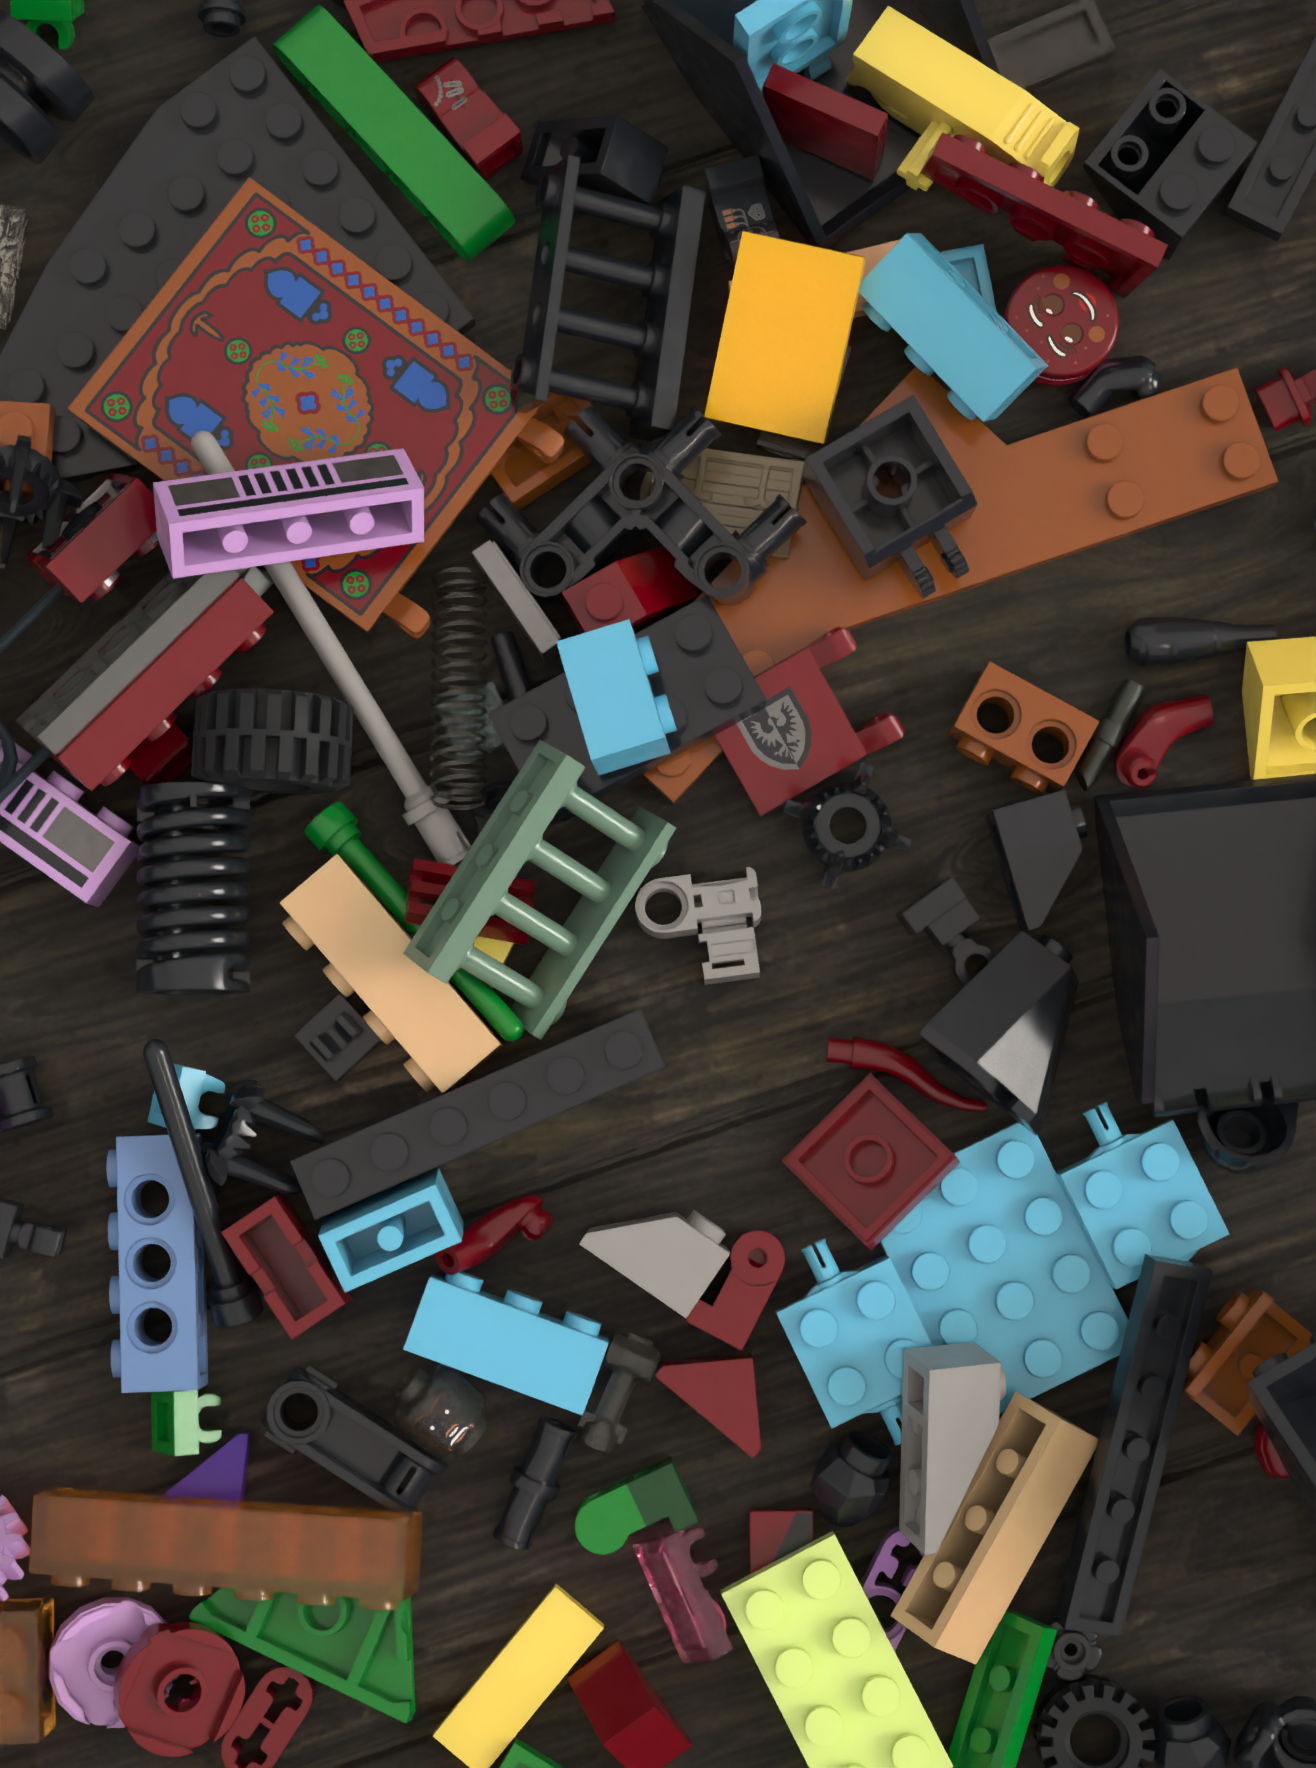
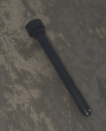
(233, 1296)

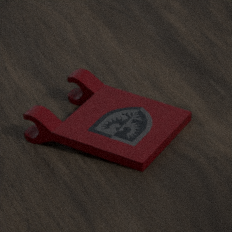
(803, 729)

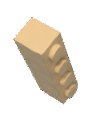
(367, 957)
(997, 1530)

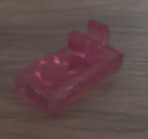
(687, 1608)

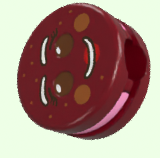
(1065, 320)

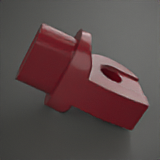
(1288, 398)

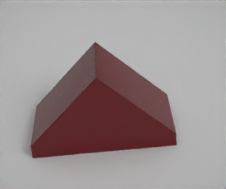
(721, 1392)
(627, 1710)

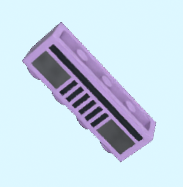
(288, 512)
(64, 837)

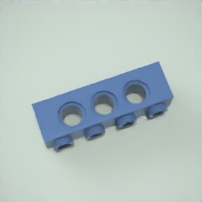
(135, 1357)

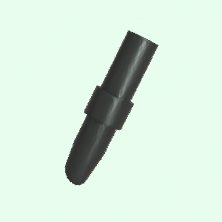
(1109, 733)

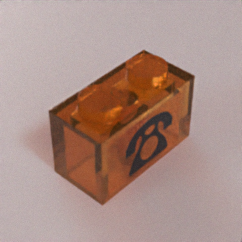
(25, 1686)

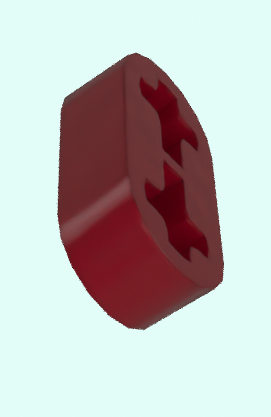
(256, 1712)

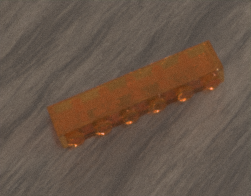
(226, 1545)

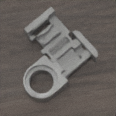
(722, 919)

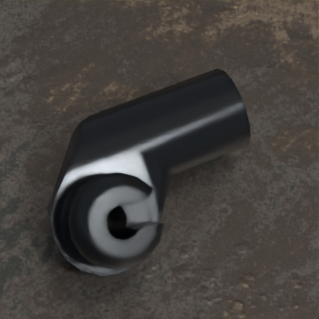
(1115, 375)

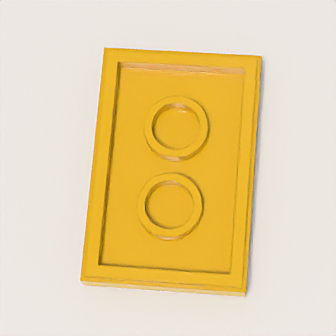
(784, 337)

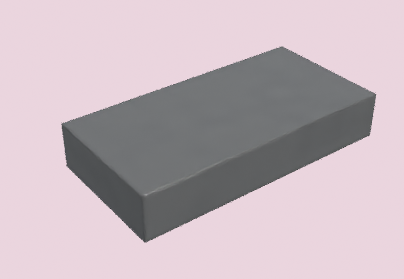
(518, 599)

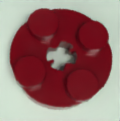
(164, 1655)

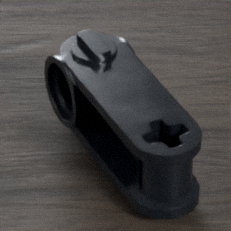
(351, 1441)

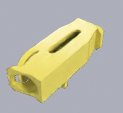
(949, 92)

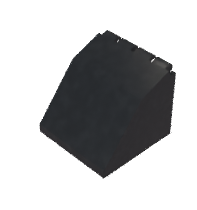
(812, 191)
(1214, 940)

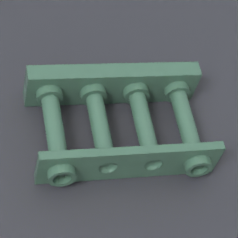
(494, 860)

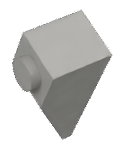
(946, 1427)

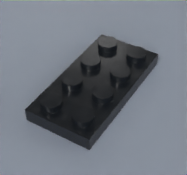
(698, 673)

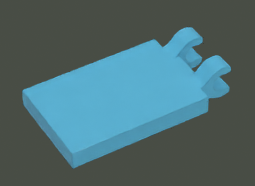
(791, 35)

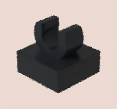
(338, 1037)

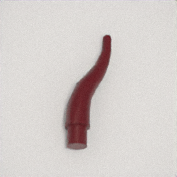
(885, 1058)

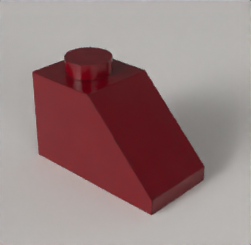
(632, 588)

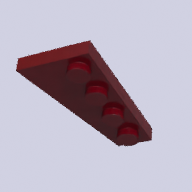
(428, 26)
(1043, 213)

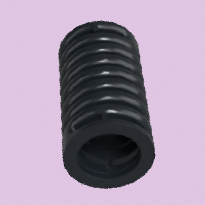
(170, 917)

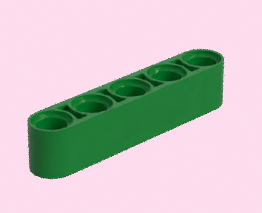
(394, 133)

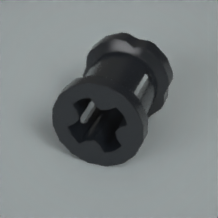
(20, 1095)

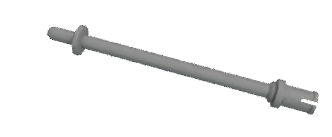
(434, 823)

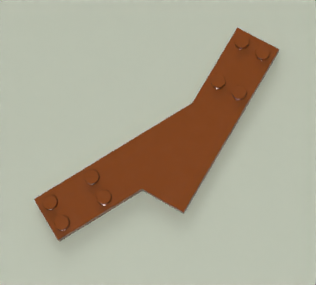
(1033, 508)

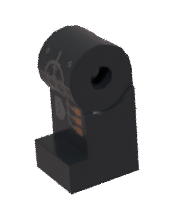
(738, 203)

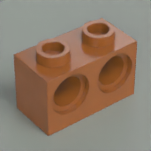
(1028, 714)

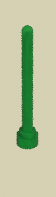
(337, 833)

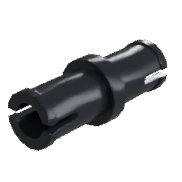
(534, 1483)

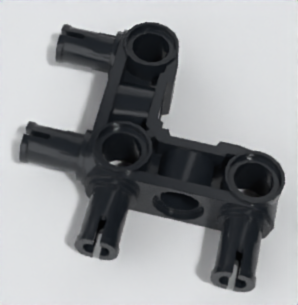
(606, 518)

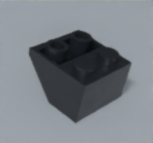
(1167, 160)

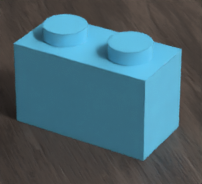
(614, 696)
(391, 1230)

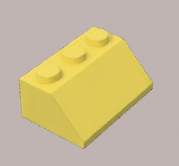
(1280, 707)

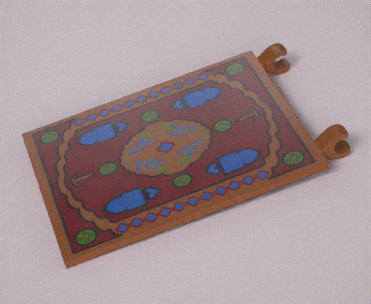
(309, 358)

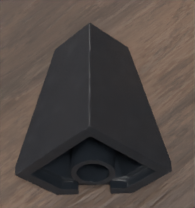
(1010, 1027)

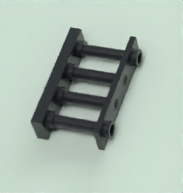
(664, 282)

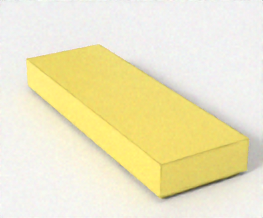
(518, 1679)

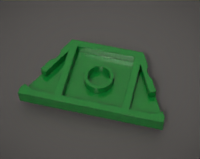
(337, 1644)

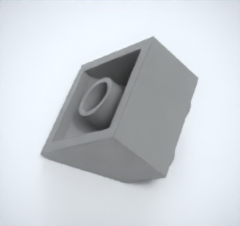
(663, 1255)

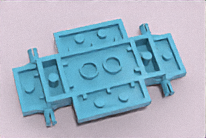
(1004, 1262)

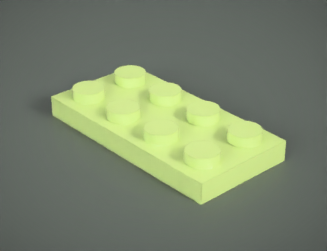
(832, 1663)

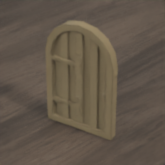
(739, 487)

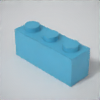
(949, 328)
(508, 1340)

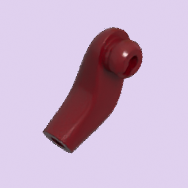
(1155, 733)
(494, 1231)

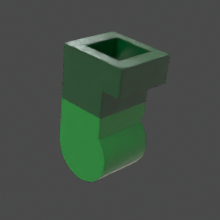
(632, 1504)

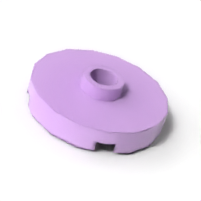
(76, 1654)

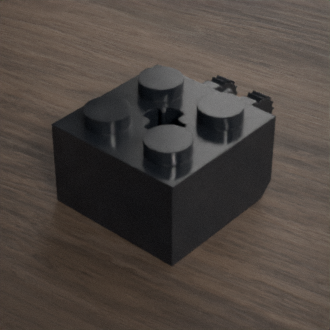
(885, 530)

